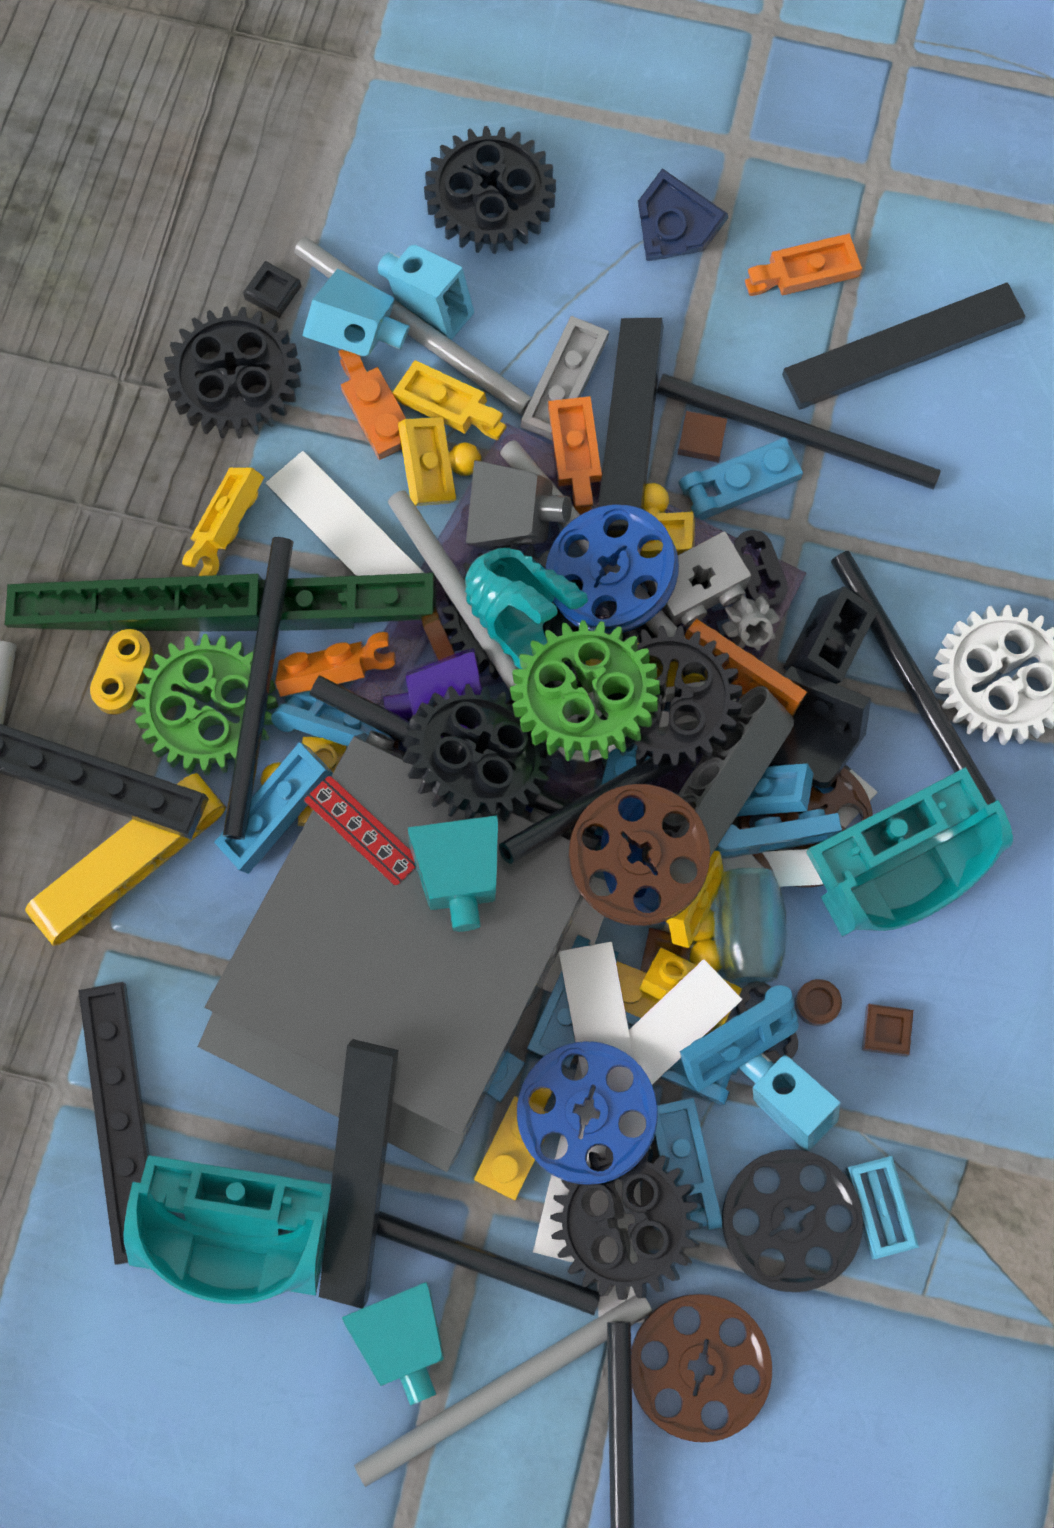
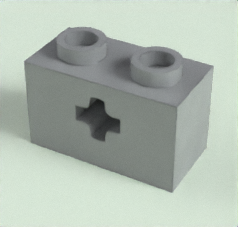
(710, 562)

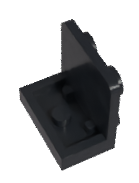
(825, 727)

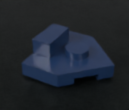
(676, 218)

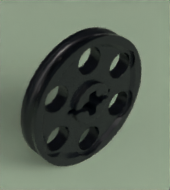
(814, 1229)

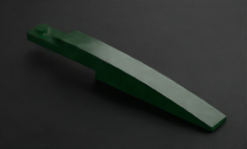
(218, 602)

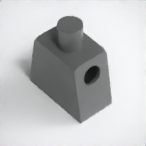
(512, 507)

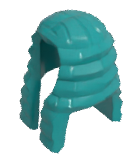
(516, 598)

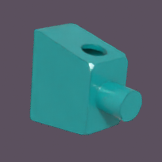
(457, 866)
(400, 1340)

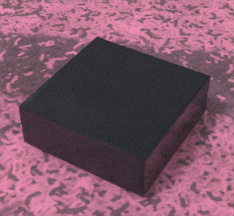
(272, 289)

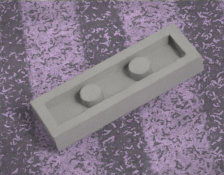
(565, 373)

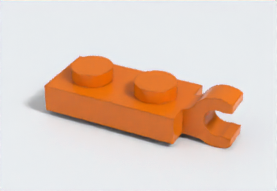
(806, 266)
(372, 404)
(575, 448)
(337, 663)

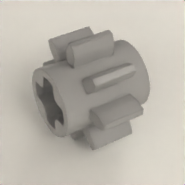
(750, 622)

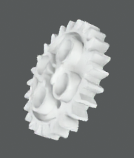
(984, 641)

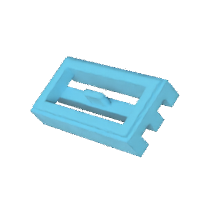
(910, 1240)

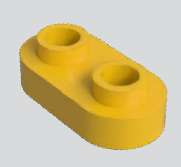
(121, 669)

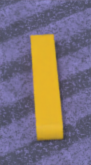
(112, 871)

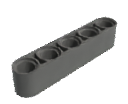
(725, 781)

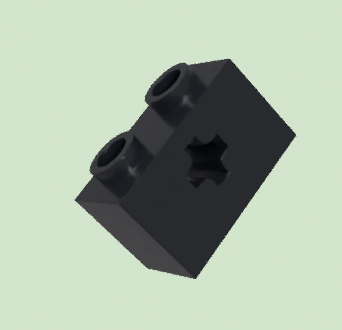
(832, 635)

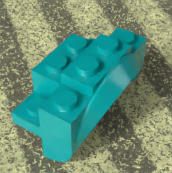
(907, 860)
(231, 1233)

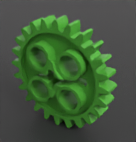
(621, 671)
(184, 736)

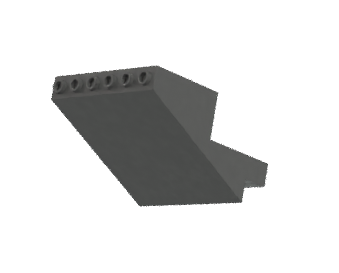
(368, 961)

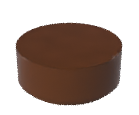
(818, 1002)

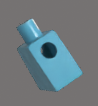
(429, 288)
(353, 316)
(803, 1113)

